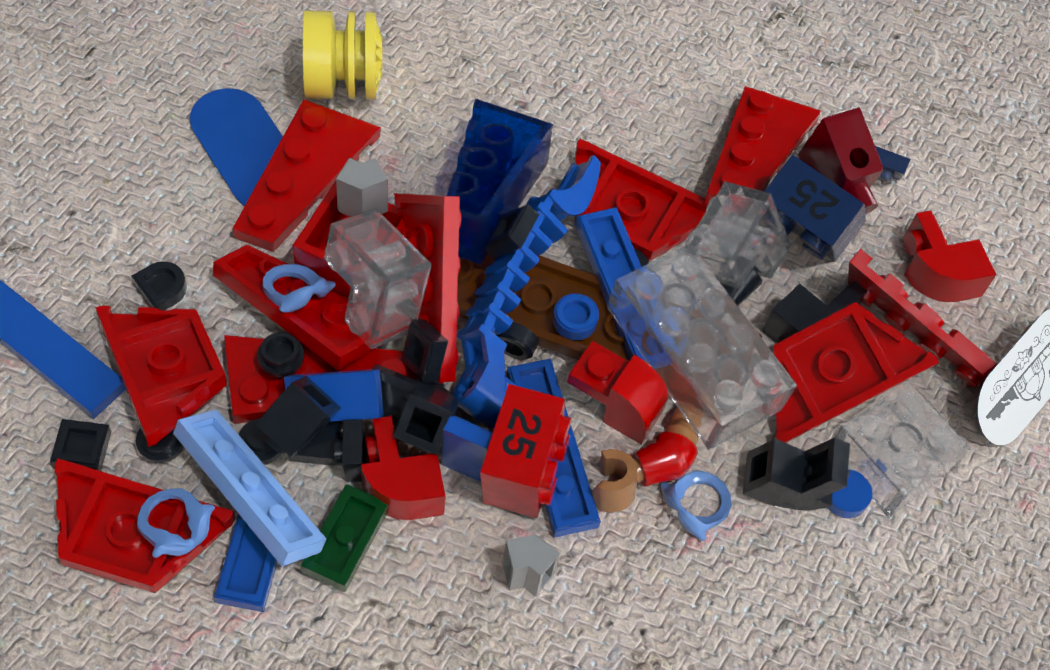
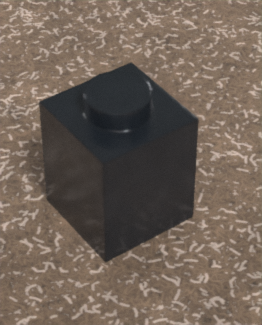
(297, 417)

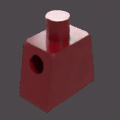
(845, 154)

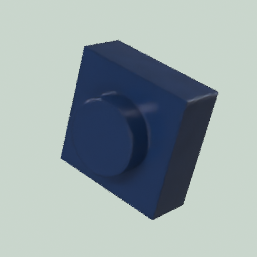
(893, 165)

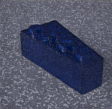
(495, 170)

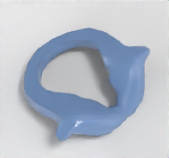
(299, 297)
(696, 524)
(171, 543)

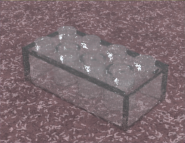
(700, 345)

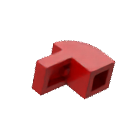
(945, 270)
(629, 389)
(407, 485)

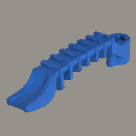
(484, 378)

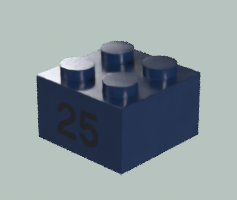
(816, 209)

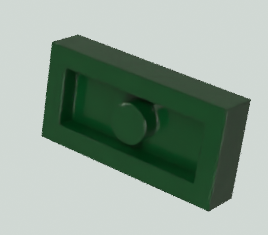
(348, 536)

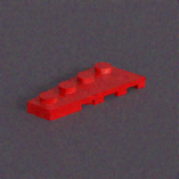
(760, 140)
(301, 172)
(433, 229)
(921, 320)
(316, 325)
(256, 391)

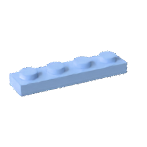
(249, 487)

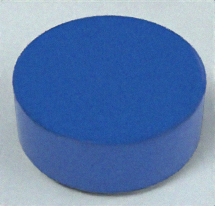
(575, 316)
(853, 499)

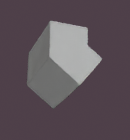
(361, 188)
(529, 563)

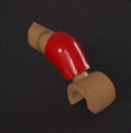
(657, 463)

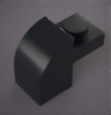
(804, 309)
(416, 409)
(796, 477)

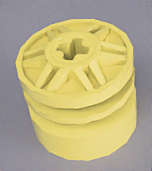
(340, 55)

